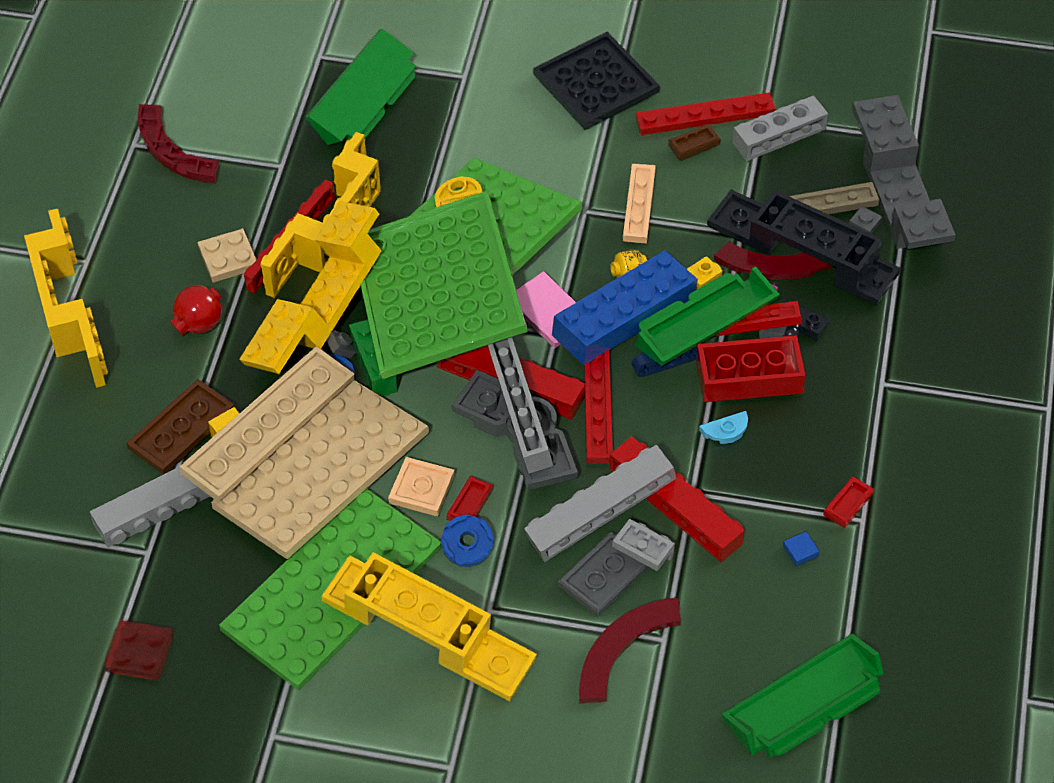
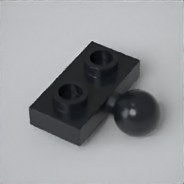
(812, 324)

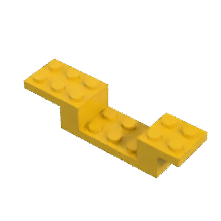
(356, 183)
(69, 321)
(311, 321)
(433, 616)

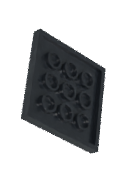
(596, 80)

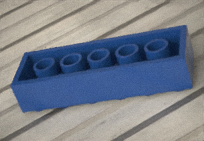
(618, 308)

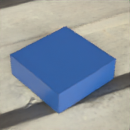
(801, 548)

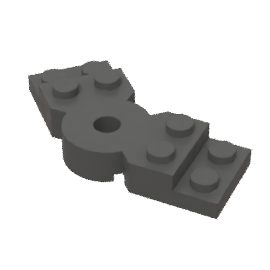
(486, 406)

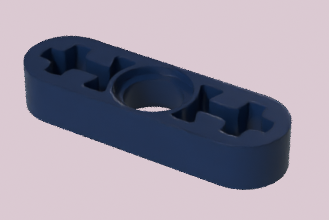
(645, 366)

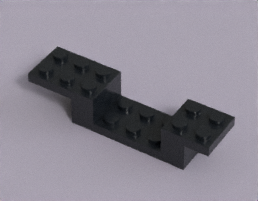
(812, 232)

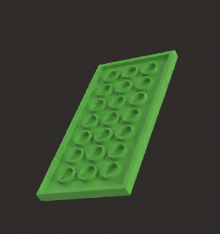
(285, 616)

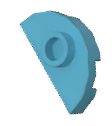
(726, 429)

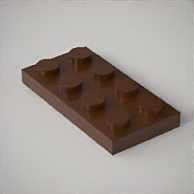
(178, 427)

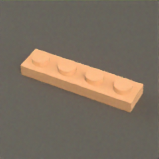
(639, 203)

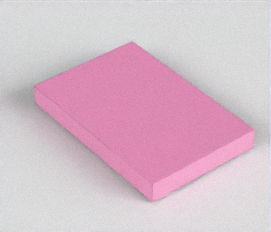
(540, 302)

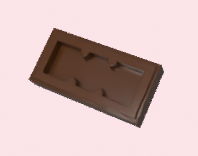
(694, 142)

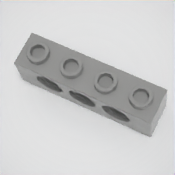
(780, 128)

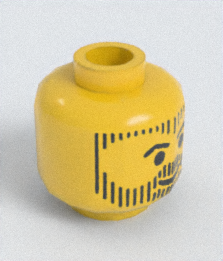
(626, 261)

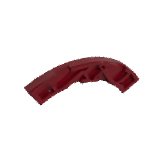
(167, 152)
(772, 267)
(617, 639)

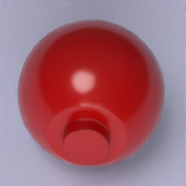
(196, 310)

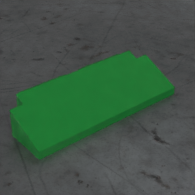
(361, 91)
(704, 315)
(807, 698)

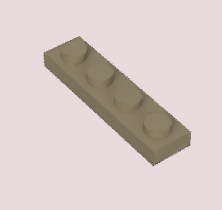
(841, 198)

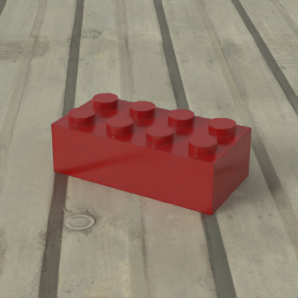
(750, 368)

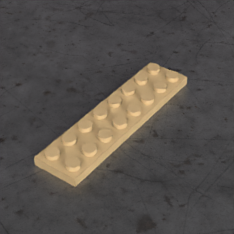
(266, 424)

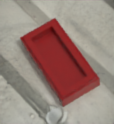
(470, 499)
(848, 502)

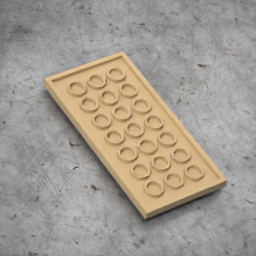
(321, 469)

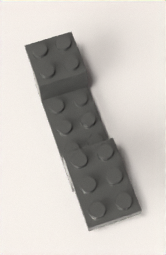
(891, 167)

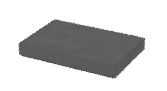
(601, 576)

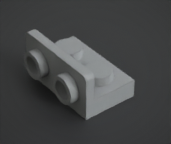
(644, 544)

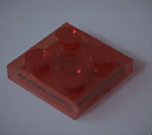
(139, 650)

